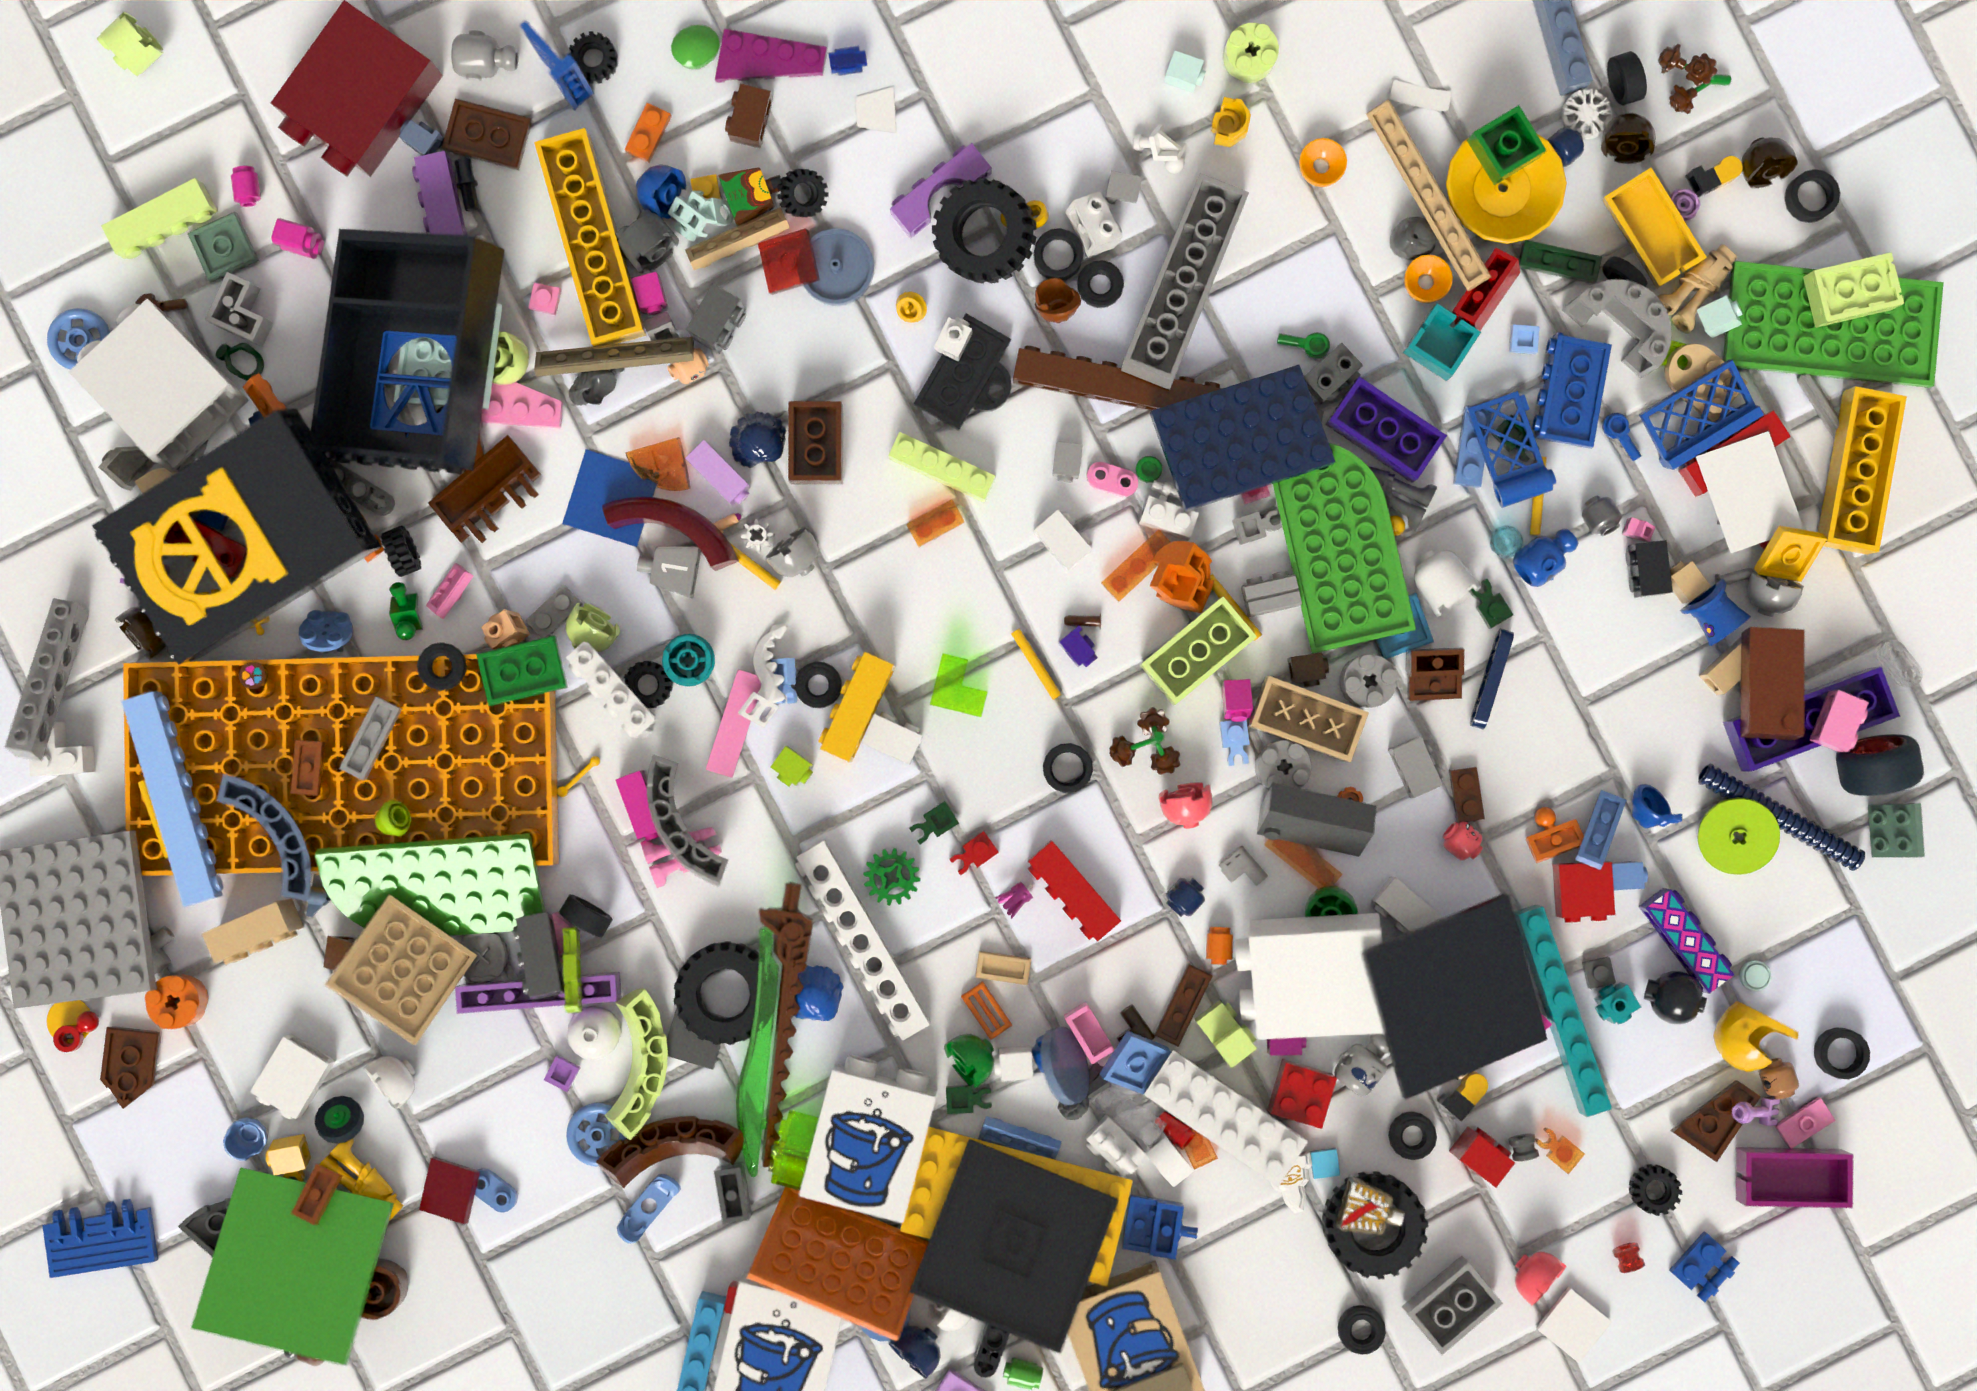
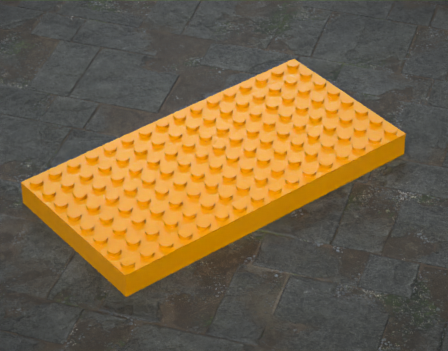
(447, 758)

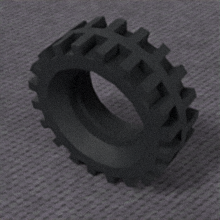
(689, 984)
(1389, 1259)

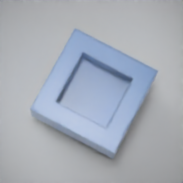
(1524, 339)

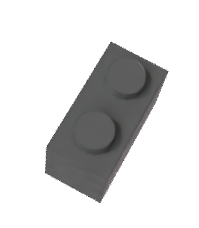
(732, 1193)

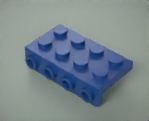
(1571, 390)

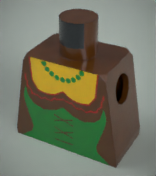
(749, 193)

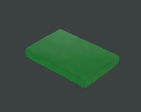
(522, 670)

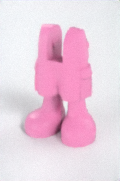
(662, 870)

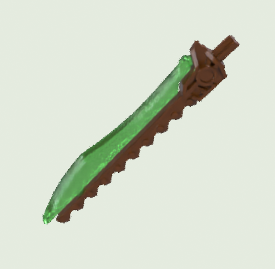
(791, 946)

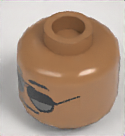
(1779, 1079)

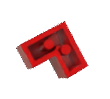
(1478, 1152)

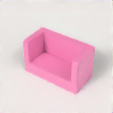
(1089, 1032)

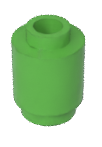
(1023, 1374)

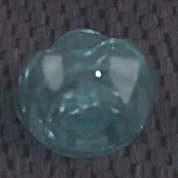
(1498, 543)

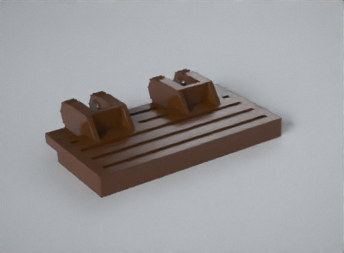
(483, 488)

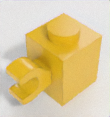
(289, 1156)

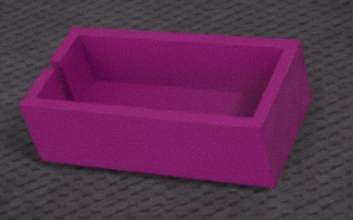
(1794, 1177)

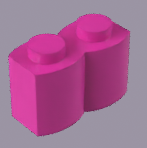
(297, 238)

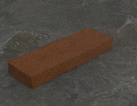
(1183, 1005)

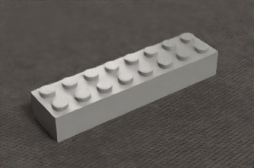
(1184, 281)

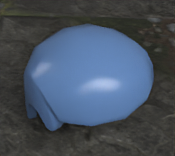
(245, 1138)

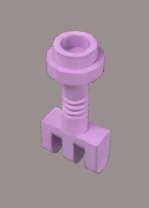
(1744, 1112)

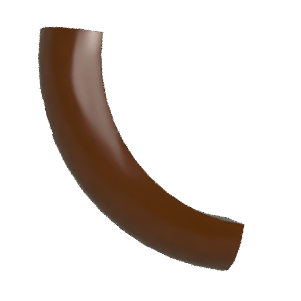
(670, 1139)

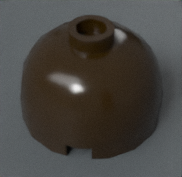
(1628, 138)
(1767, 160)
(140, 631)

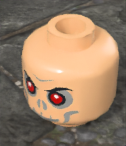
(691, 370)

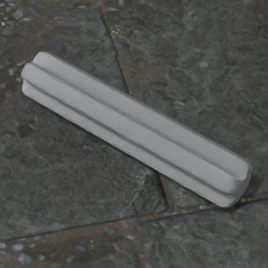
(1819, 402)

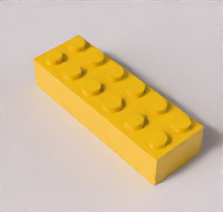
(1861, 469)

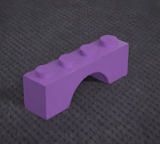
(912, 210)

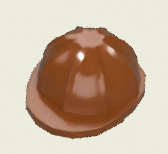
(1056, 300)

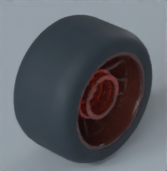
(1880, 765)

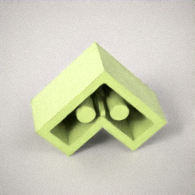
(1227, 1036)

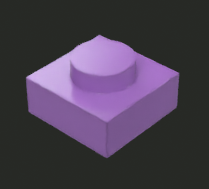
(562, 1073)

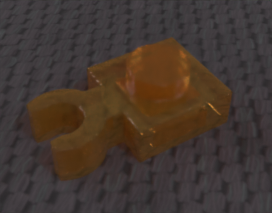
(1561, 1152)

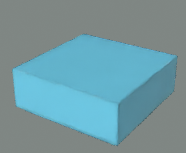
(1325, 1163)

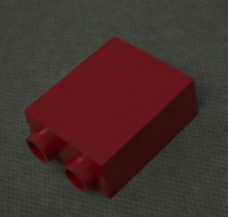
(354, 91)

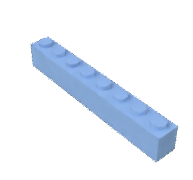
(172, 798)

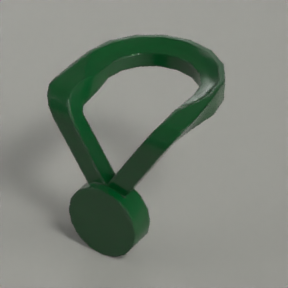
(224, 352)

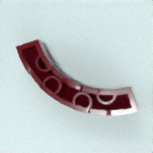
(675, 516)

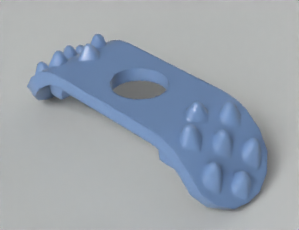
(636, 1220)

